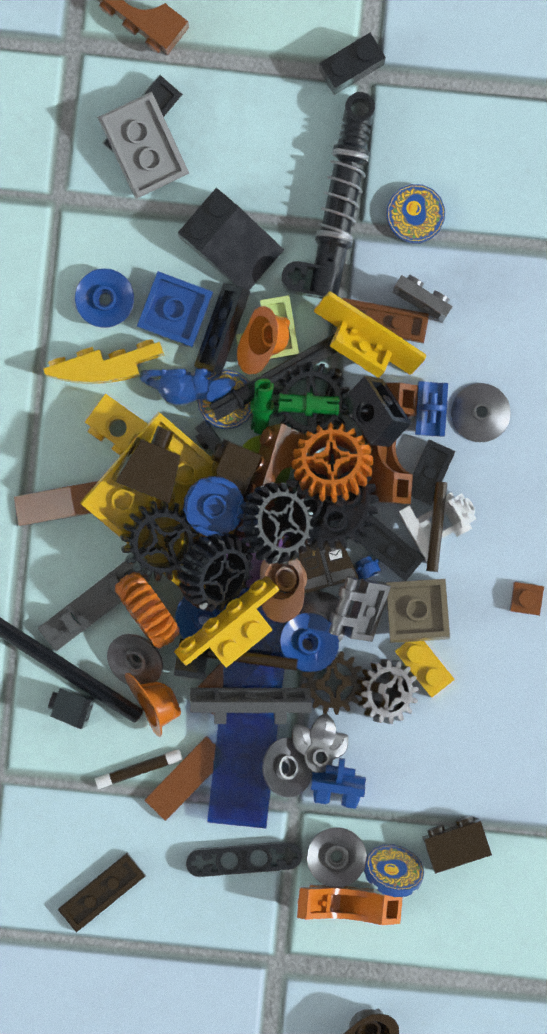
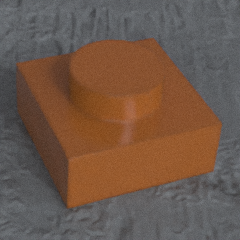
(526, 598)

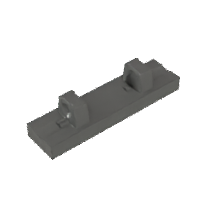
(86, 608)
(250, 700)

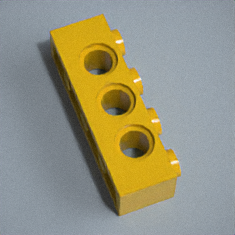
(105, 414)

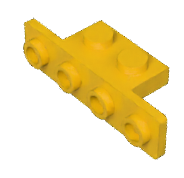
(365, 339)
(233, 629)

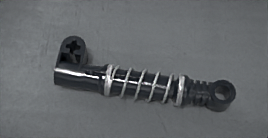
(344, 188)

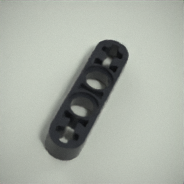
(244, 863)

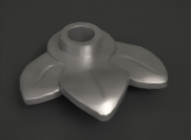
(319, 738)

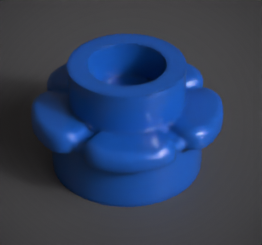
(367, 567)

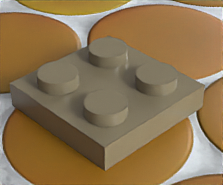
(418, 611)

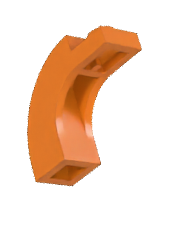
(348, 903)

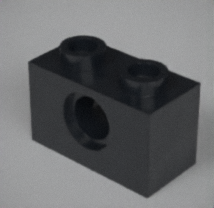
(376, 412)

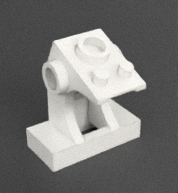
(459, 512)

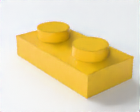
(425, 666)

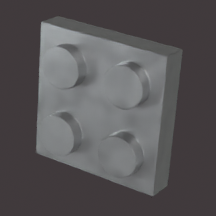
(411, 291)

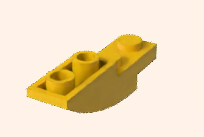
(91, 367)

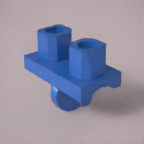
(431, 409)
(340, 781)

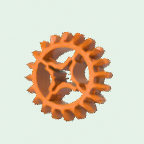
(320, 463)
(147, 609)

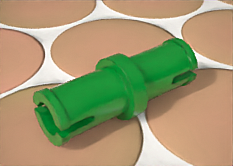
(308, 404)
(261, 405)

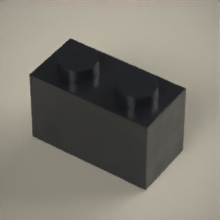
(352, 63)

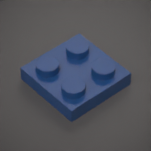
(175, 309)

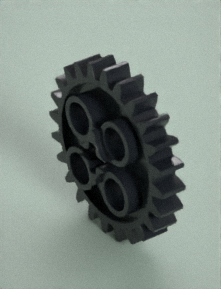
(354, 513)

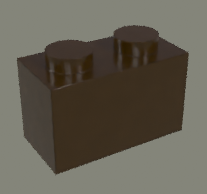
(456, 844)

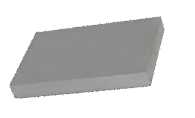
(143, 145)

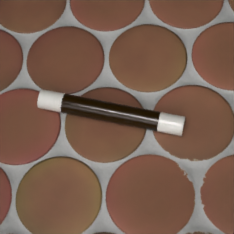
(138, 769)

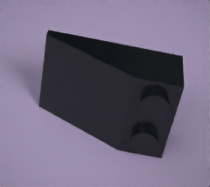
(230, 240)

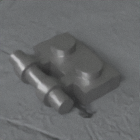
(366, 610)

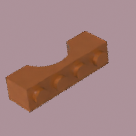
(159, 25)
(277, 453)
(388, 475)

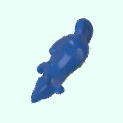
(182, 388)

